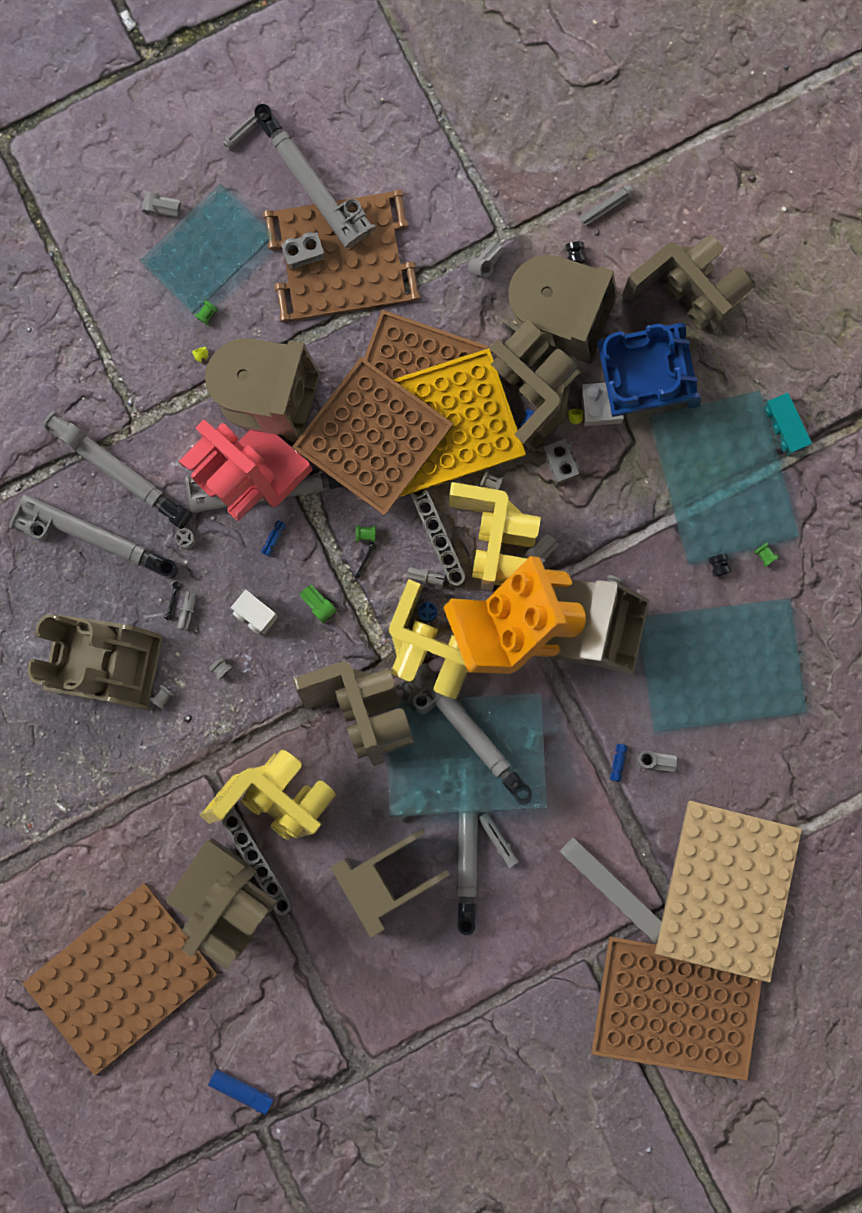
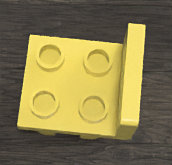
(499, 524)
(414, 643)
(264, 794)

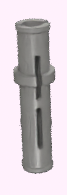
(499, 842)

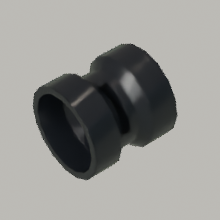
(575, 251)
(720, 565)

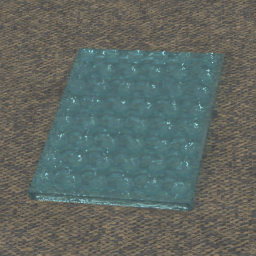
(723, 477)
(722, 665)
(447, 775)

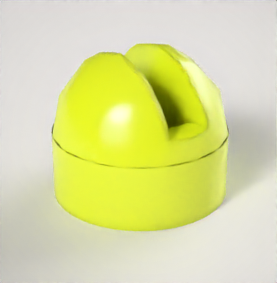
(200, 353)
(575, 416)

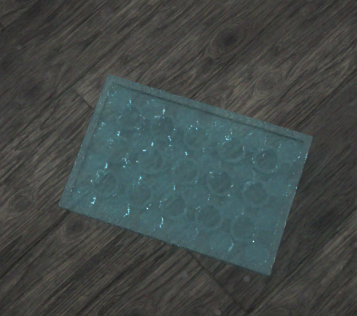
(206, 248)

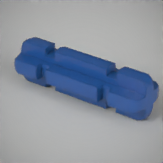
(273, 538)
(618, 762)

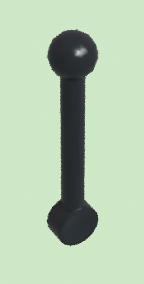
(372, 546)
(176, 585)

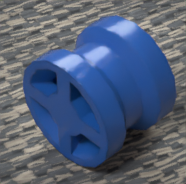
(425, 612)

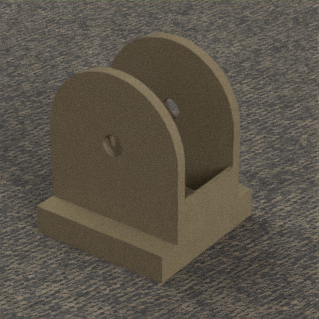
(564, 302)
(264, 385)
(369, 890)

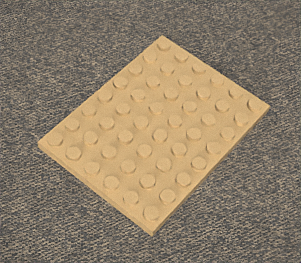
(728, 891)

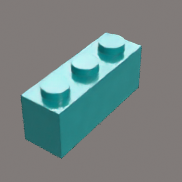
(787, 424)

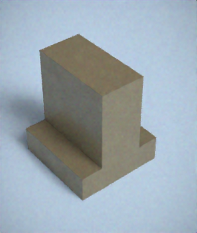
(611, 627)

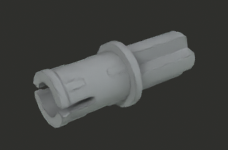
(426, 576)
(186, 611)

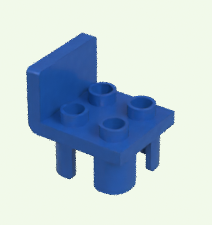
(648, 369)

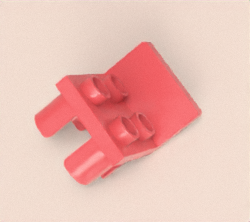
(246, 469)

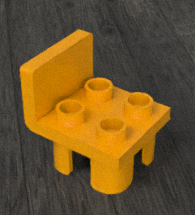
(515, 620)

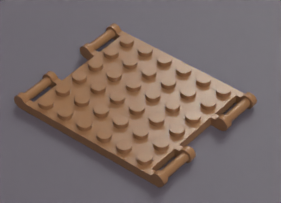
(347, 278)

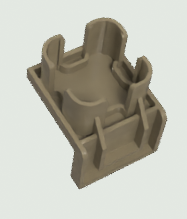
(686, 279)
(544, 389)
(97, 660)
(360, 697)
(219, 904)

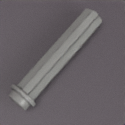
(243, 130)
(625, 193)

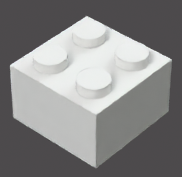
(597, 406)
(254, 612)

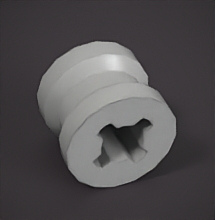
(182, 536)
(220, 668)

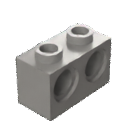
(304, 255)
(556, 463)

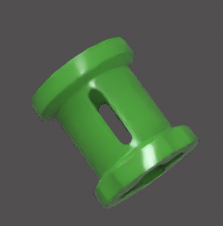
(206, 313)
(365, 533)
(766, 554)

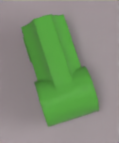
(320, 607)

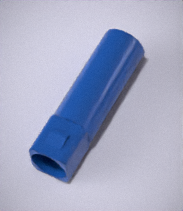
(241, 1091)

